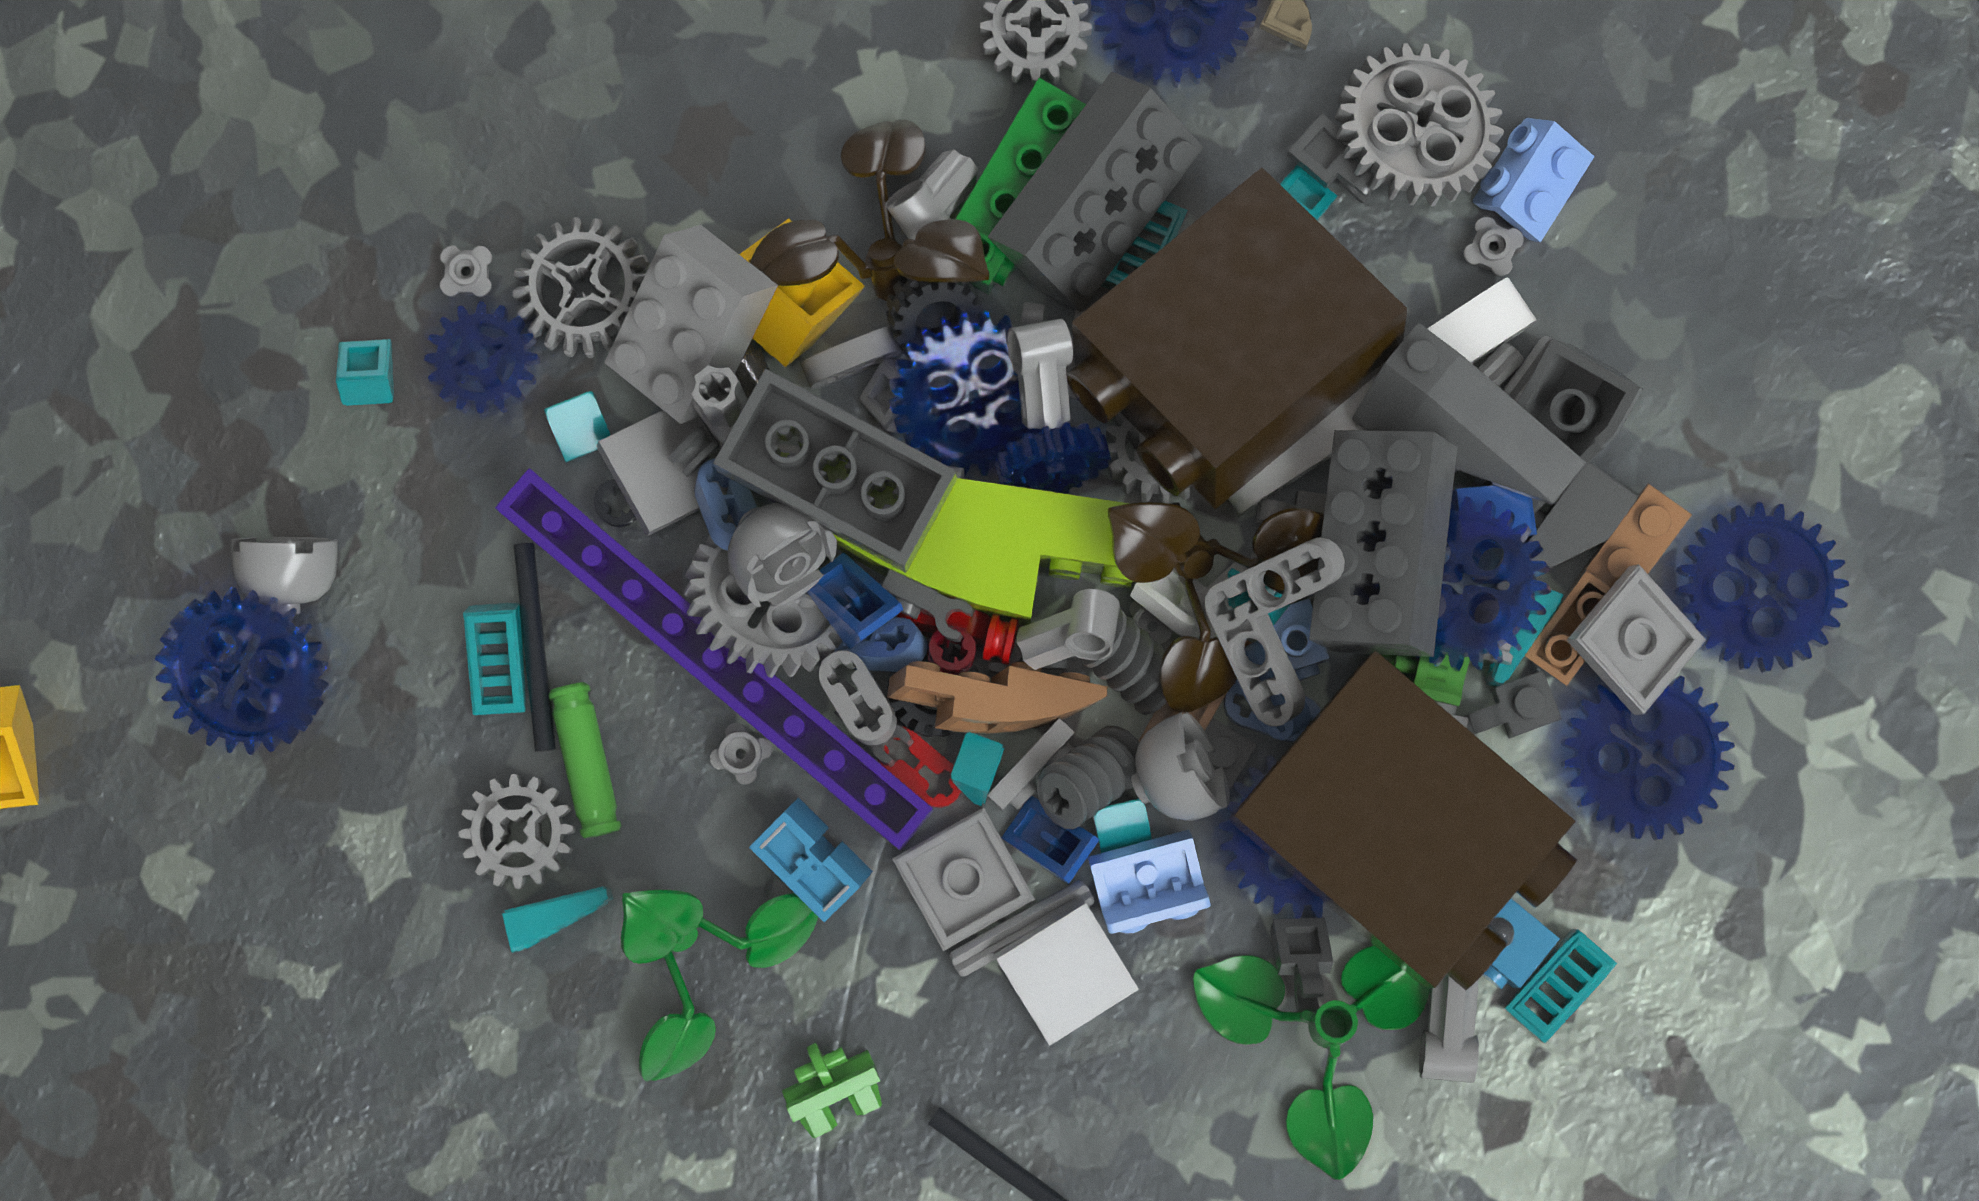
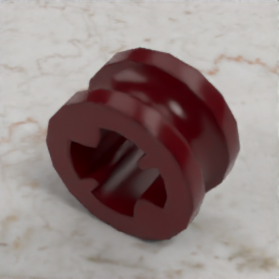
(967, 651)

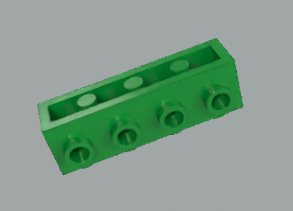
(1023, 149)

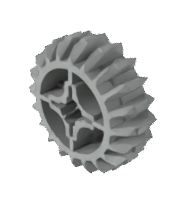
(572, 307)

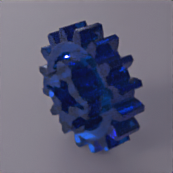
(502, 351)
(1054, 458)

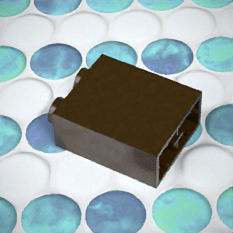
(1234, 341)
(1408, 826)

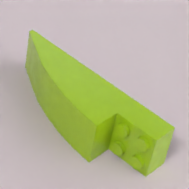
(995, 539)

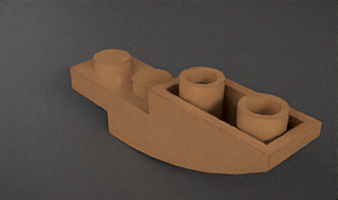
(1636, 541)
(1009, 703)

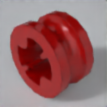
(1000, 639)

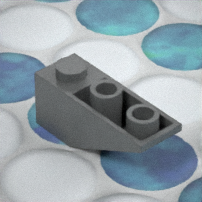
(1579, 518)

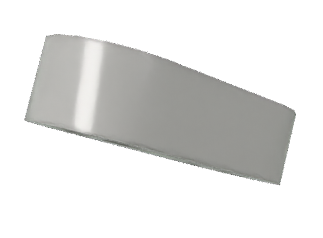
(850, 358)
(867, 691)

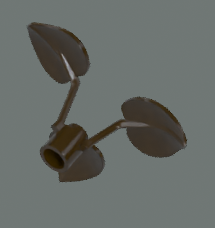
(941, 250)
(1161, 537)

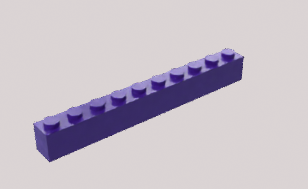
(758, 699)

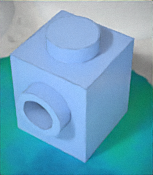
(1294, 634)

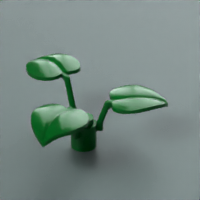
(668, 922)
(1243, 997)

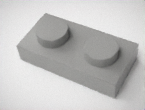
(1018, 783)

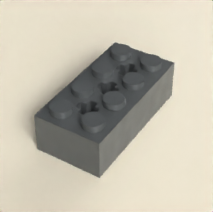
(1096, 191)
(826, 436)
(1393, 492)

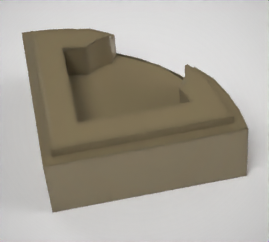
(1288, 21)

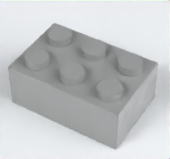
(689, 314)

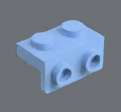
(1534, 176)
(1149, 882)

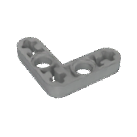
(1252, 621)

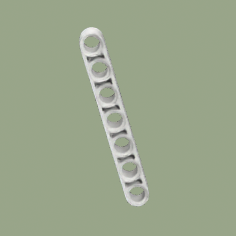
(1471, 330)

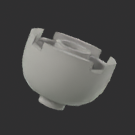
(778, 554)
(285, 568)
(1178, 772)

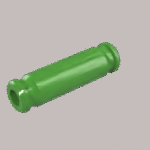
(584, 760)

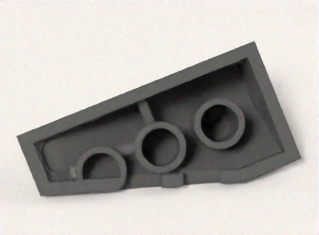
(1441, 392)
(1577, 401)

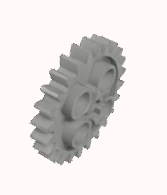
(1405, 162)
(808, 631)

